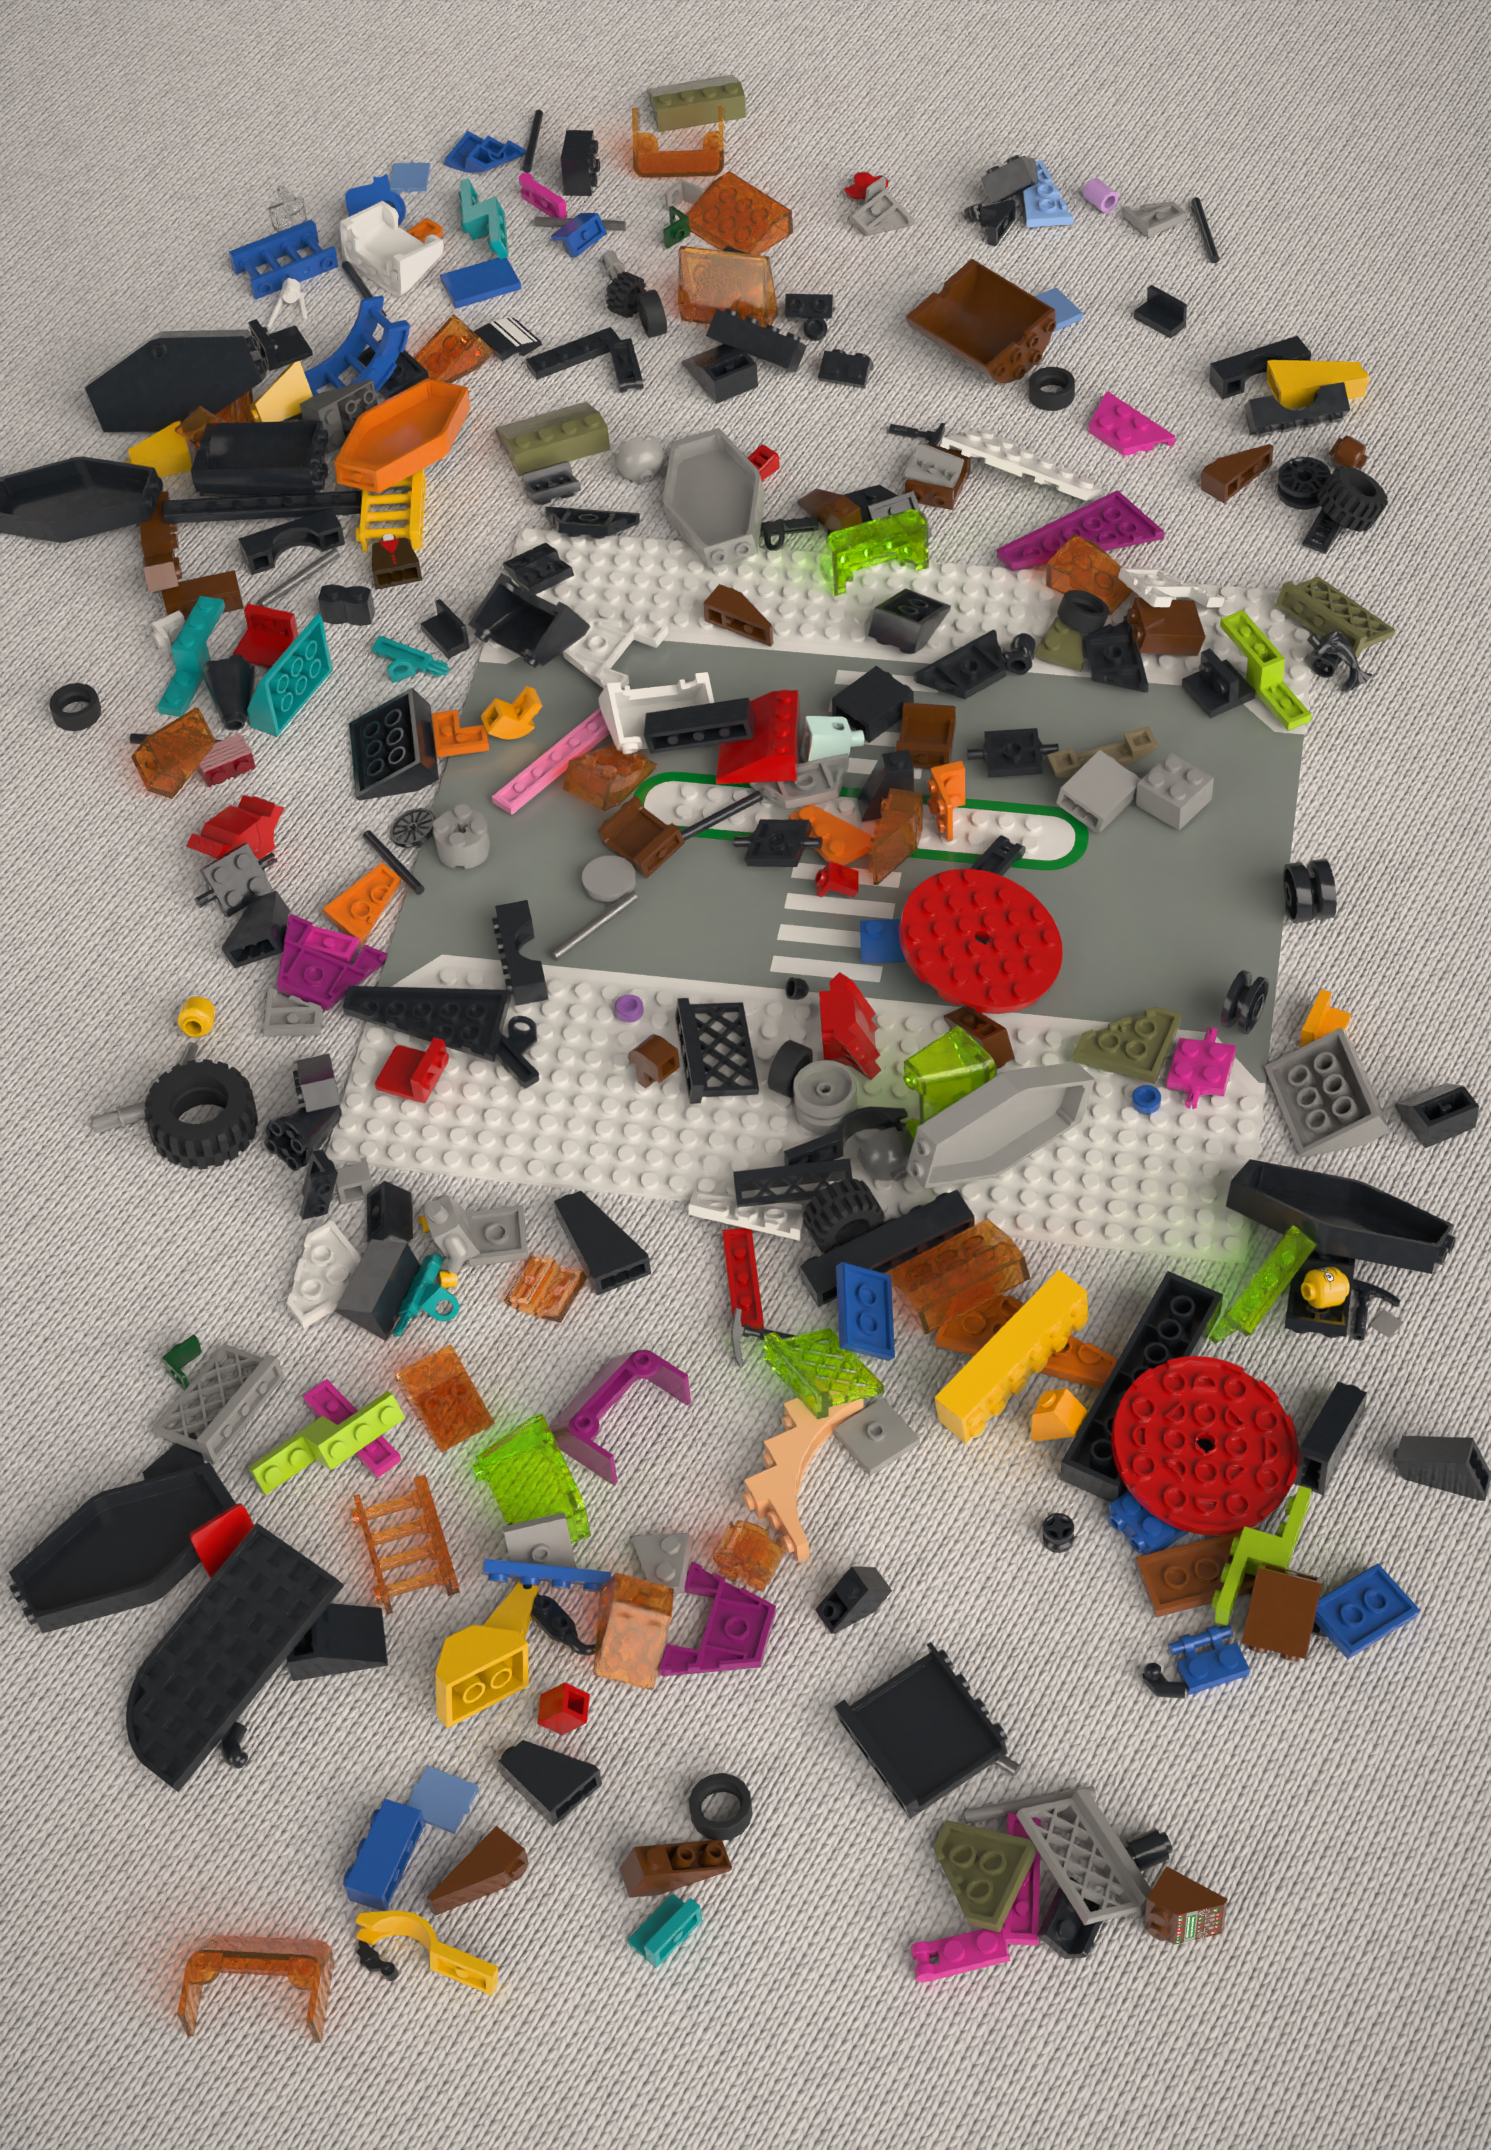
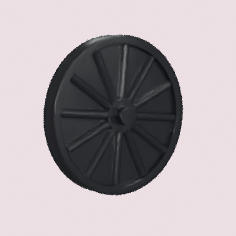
(412, 828)

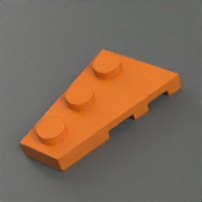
(364, 902)

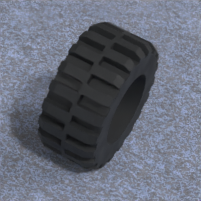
(205, 1142)

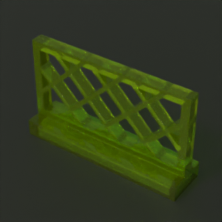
(1265, 1285)
(802, 1377)

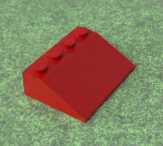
(775, 746)

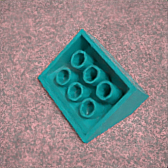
(291, 680)

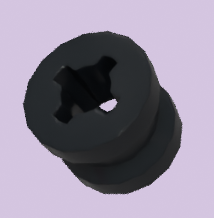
(1064, 1528)

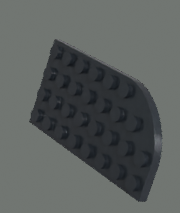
(223, 1653)

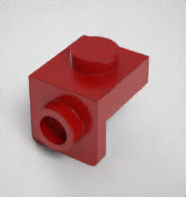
(837, 878)

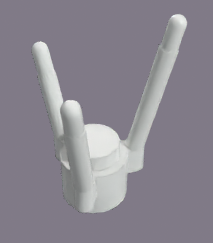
(289, 293)

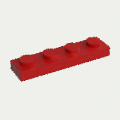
(743, 1276)

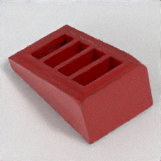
(766, 459)

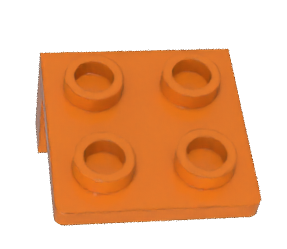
(946, 793)

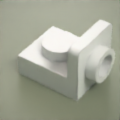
(167, 630)

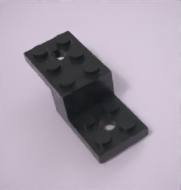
(1305, 1318)

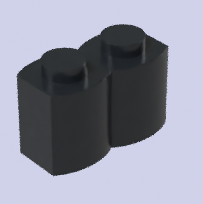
(346, 605)

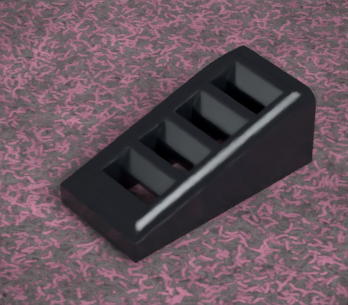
(1316, 527)

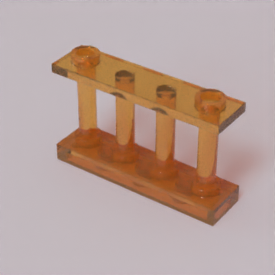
(426, 1524)

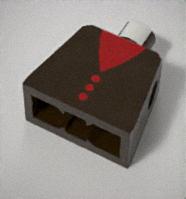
(394, 562)

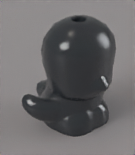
(1021, 654)

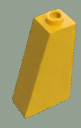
(1296, 381)

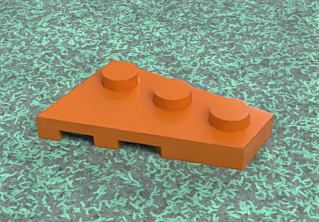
(840, 839)

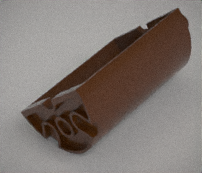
(986, 322)

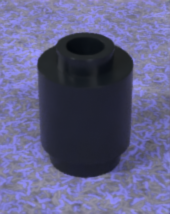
(1149, 1849)

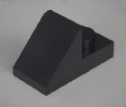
(997, 220)

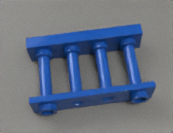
(279, 245)

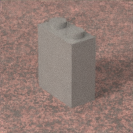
(1098, 791)

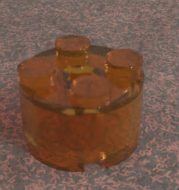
(748, 1554)

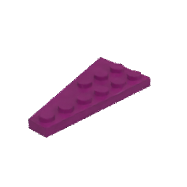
(1108, 522)

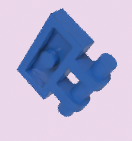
(1212, 1667)

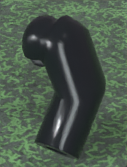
(1159, 1685)
(231, 1746)

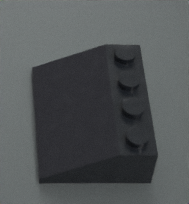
(394, 748)

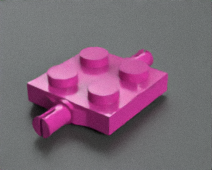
(1201, 1067)

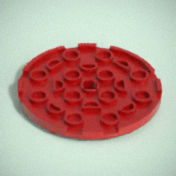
(993, 977)
(1174, 1477)

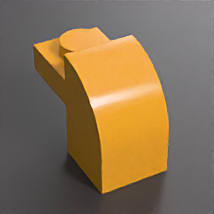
(514, 719)

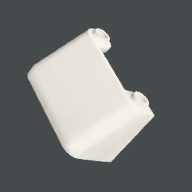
(386, 251)
(626, 708)

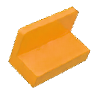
(1323, 1019)

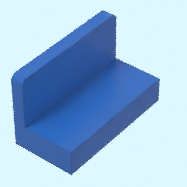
(580, 233)

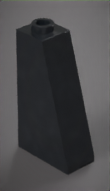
(601, 1246)
(1329, 1437)

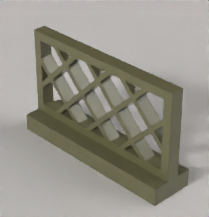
(1320, 616)

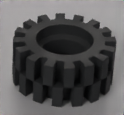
(623, 294)

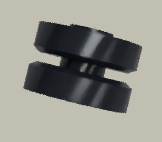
(1309, 890)

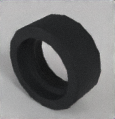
(651, 313)
(1051, 400)
(1083, 611)
(74, 693)
(786, 1065)
(714, 1784)

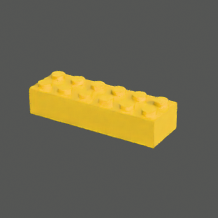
(1012, 1356)

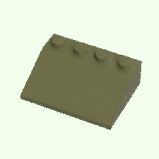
(697, 102)
(554, 437)

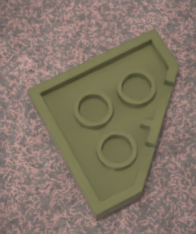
(1130, 1045)
(984, 1870)

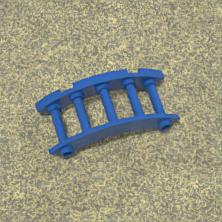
(386, 352)

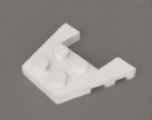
(1161, 588)
(605, 644)

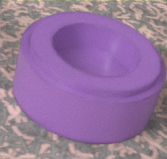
(629, 1008)

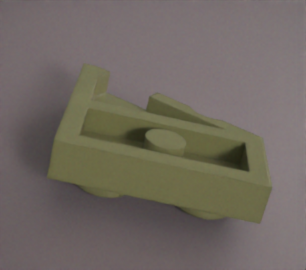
(1061, 646)

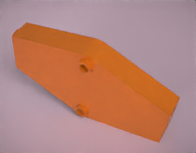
(402, 435)

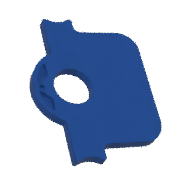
(365, 196)

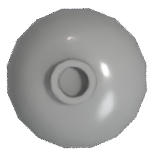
(640, 459)

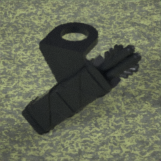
(782, 527)
(512, 1049)

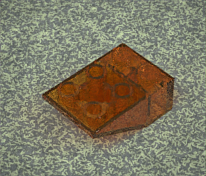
(173, 753)
(606, 776)
(896, 832)
(444, 1398)
(632, 1630)

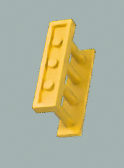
(413, 515)

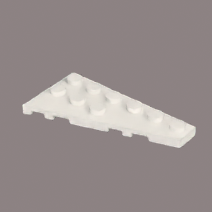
(1007, 457)

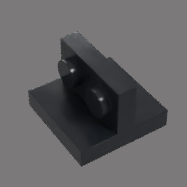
(1217, 685)

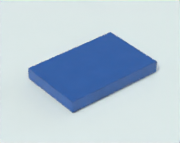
(480, 282)
(865, 1311)
(1364, 1611)

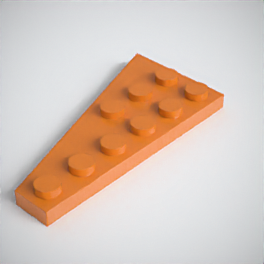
(1075, 1362)

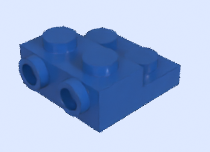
(1143, 1529)

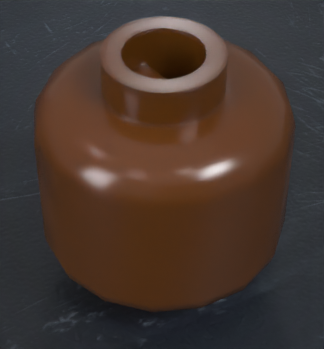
(1348, 453)

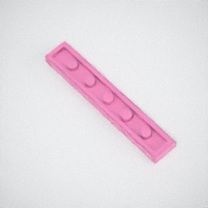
(551, 763)

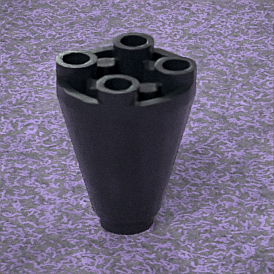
(231, 688)
(299, 1133)

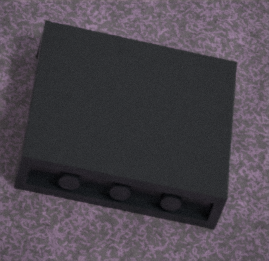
(923, 1732)

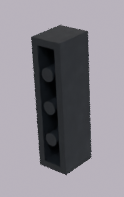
(757, 340)
(699, 725)

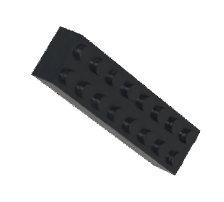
(1170, 1328)

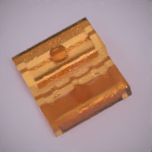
(545, 1289)

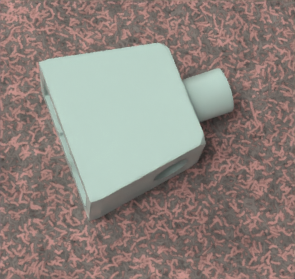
(827, 738)

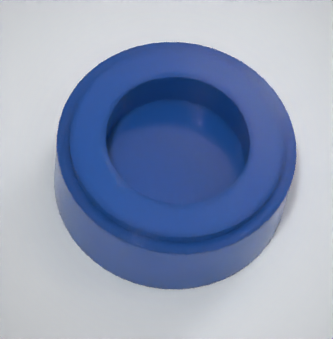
(1146, 1099)

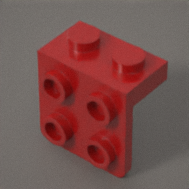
(267, 635)
(412, 1071)
(220, 1537)

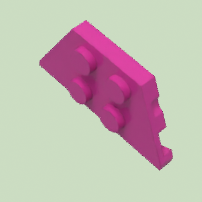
(1126, 428)

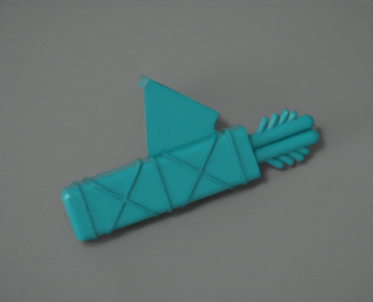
(407, 660)
(425, 1295)

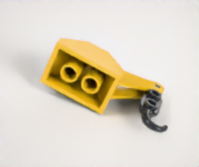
(492, 1659)

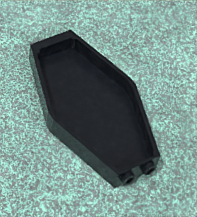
(173, 377)
(77, 498)
(1341, 1216)
(119, 1549)

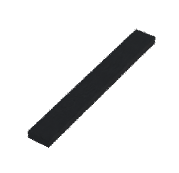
(260, 507)

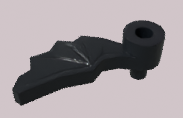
(372, 1961)

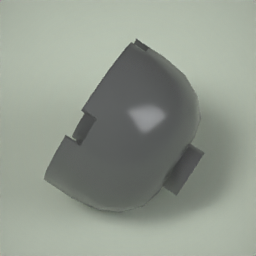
(887, 1154)

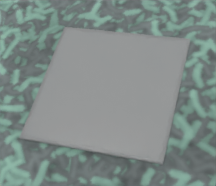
(1386, 1323)

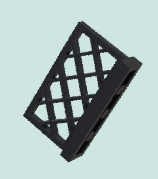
(693, 1057)

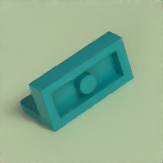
(665, 1929)

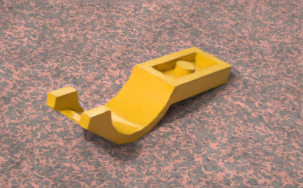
(443, 1958)

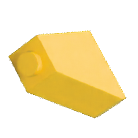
(282, 396)
(163, 451)

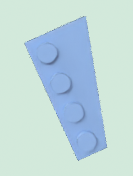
(1043, 203)

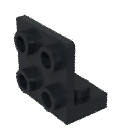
(281, 346)

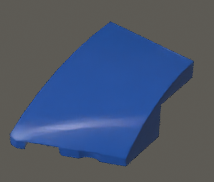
(479, 155)

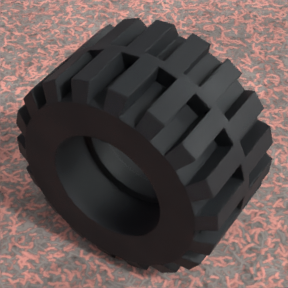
(1352, 498)
(842, 1213)

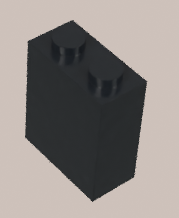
(872, 703)

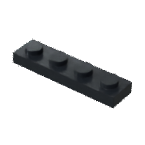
(571, 353)

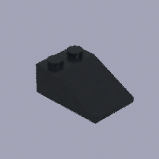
(907, 620)

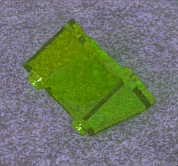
(892, 537)
(946, 1073)
(532, 1478)

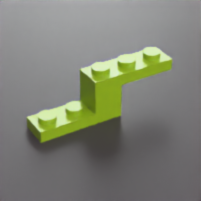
(1265, 670)
(326, 1442)
(1257, 1548)

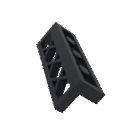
(790, 1176)

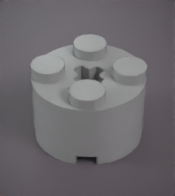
(461, 837)

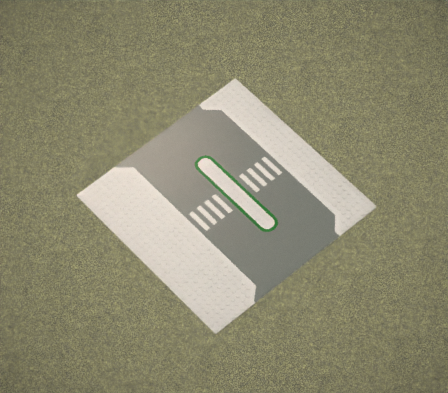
(1138, 908)

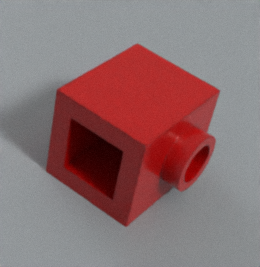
(563, 1708)

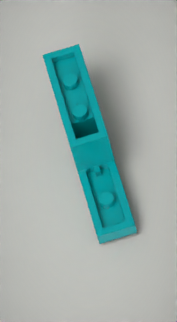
(483, 219)
(190, 656)

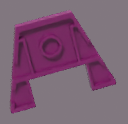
(319, 976)
(734, 1632)

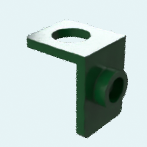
(678, 229)
(179, 1357)

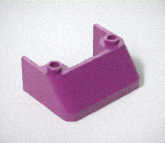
(580, 1419)

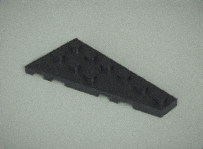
(461, 1017)

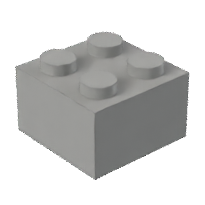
(1174, 791)

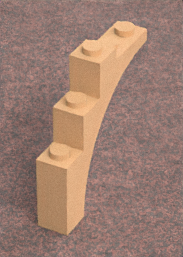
(786, 1458)

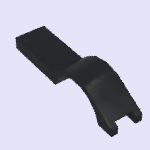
(831, 1145)

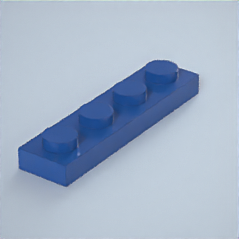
(533, 1573)

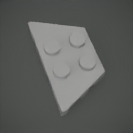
(815, 783)

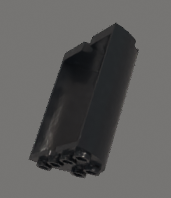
(261, 459)

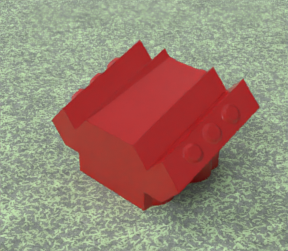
(248, 823)
(848, 1027)

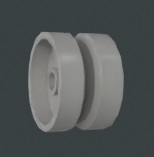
(824, 1095)

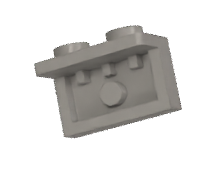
(934, 466)

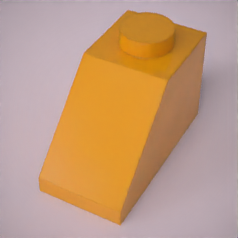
(1057, 1416)

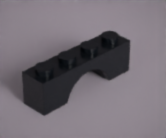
(1231, 373)
(1267, 414)
(316, 530)
(526, 975)

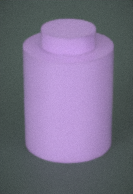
(1100, 195)

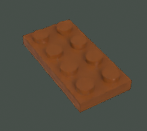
(1188, 1574)

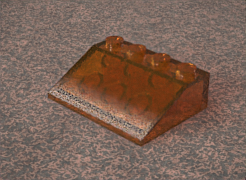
(739, 216)
(722, 281)
(959, 1275)

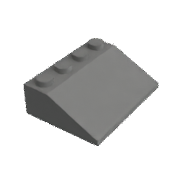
(1326, 1096)

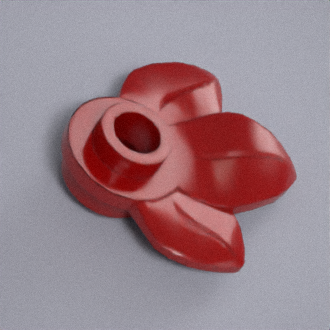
(862, 182)

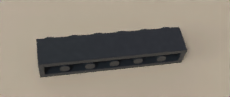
(889, 1244)

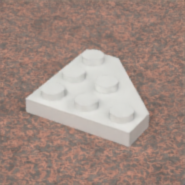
(322, 1274)

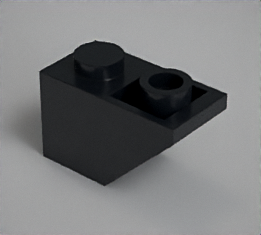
(853, 1598)

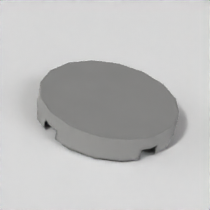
(608, 878)

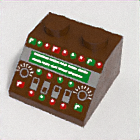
(1183, 1909)

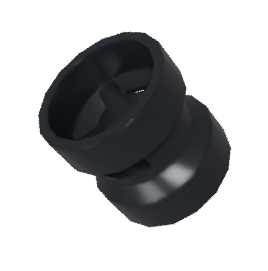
(1325, 665)

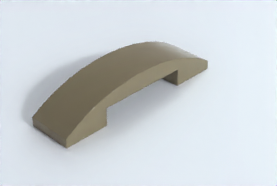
(1134, 747)

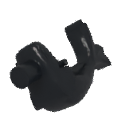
(1337, 644)

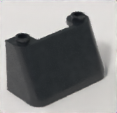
(526, 623)

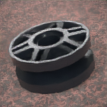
(1301, 481)
(1244, 1002)

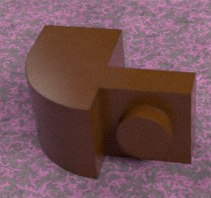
(654, 1060)

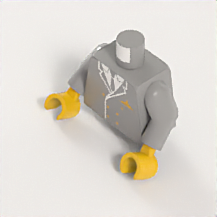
(451, 1233)

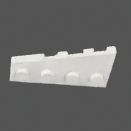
(777, 1219)

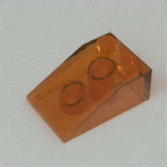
(453, 352)
(1087, 568)

